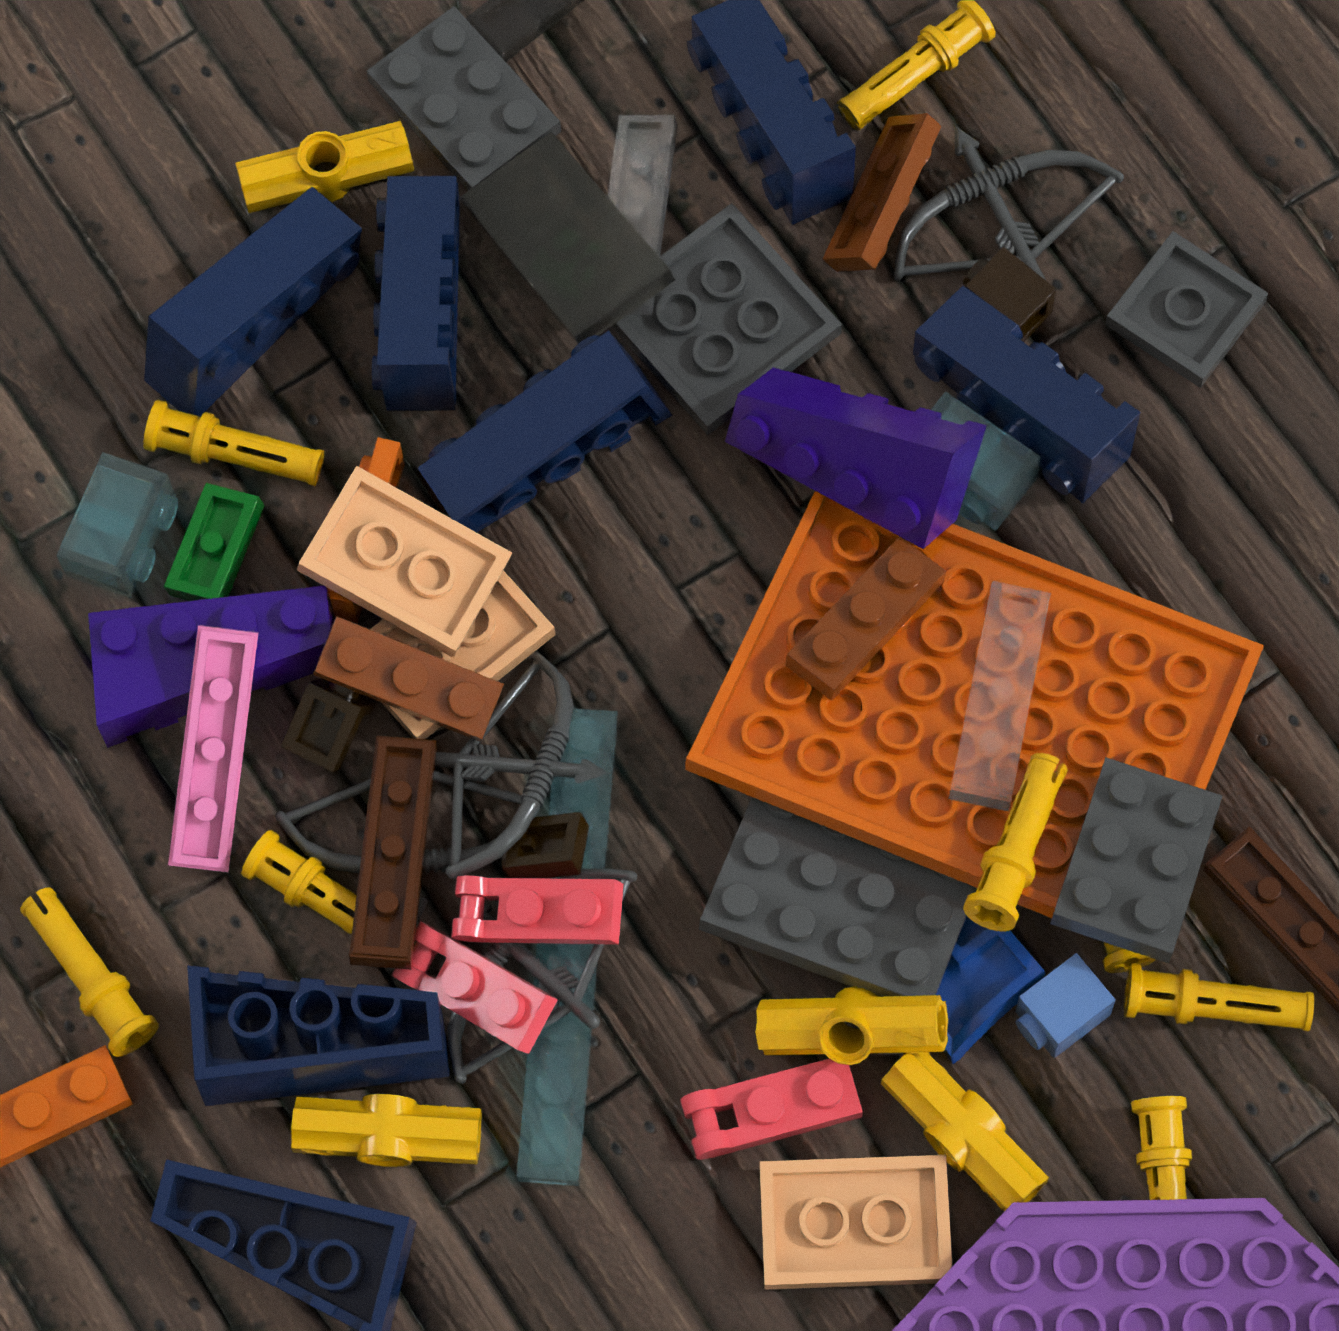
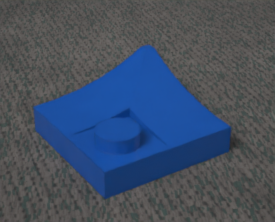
(983, 983)

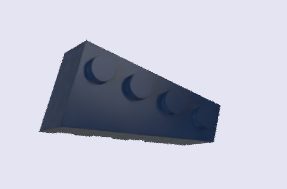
(774, 109)
(418, 293)
(247, 301)
(1026, 393)
(542, 433)
(308, 1037)
(308, 1245)

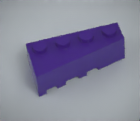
(859, 451)
(148, 652)

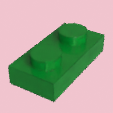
(214, 544)

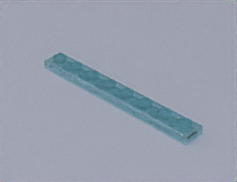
(561, 1055)

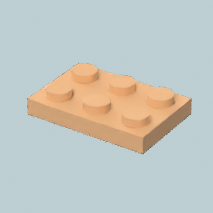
(404, 561)
(498, 641)
(855, 1222)

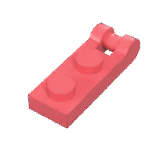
(539, 910)
(478, 989)
(772, 1107)

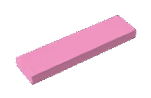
(213, 748)

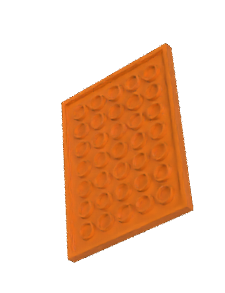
(882, 755)

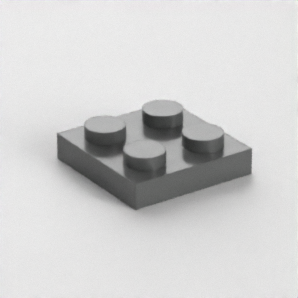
(1186, 309)

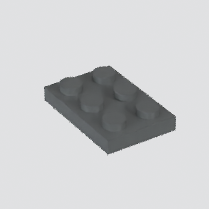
(462, 98)
(1136, 860)

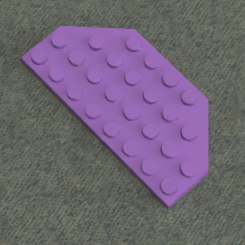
(1136, 1270)

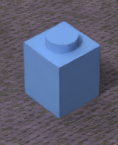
(1063, 1007)

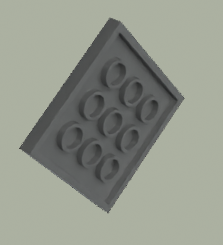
(835, 905)

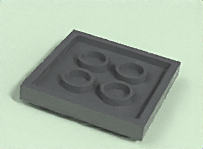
(726, 318)

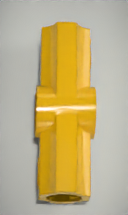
(359, 159)
(883, 1022)
(964, 1129)
(386, 1130)

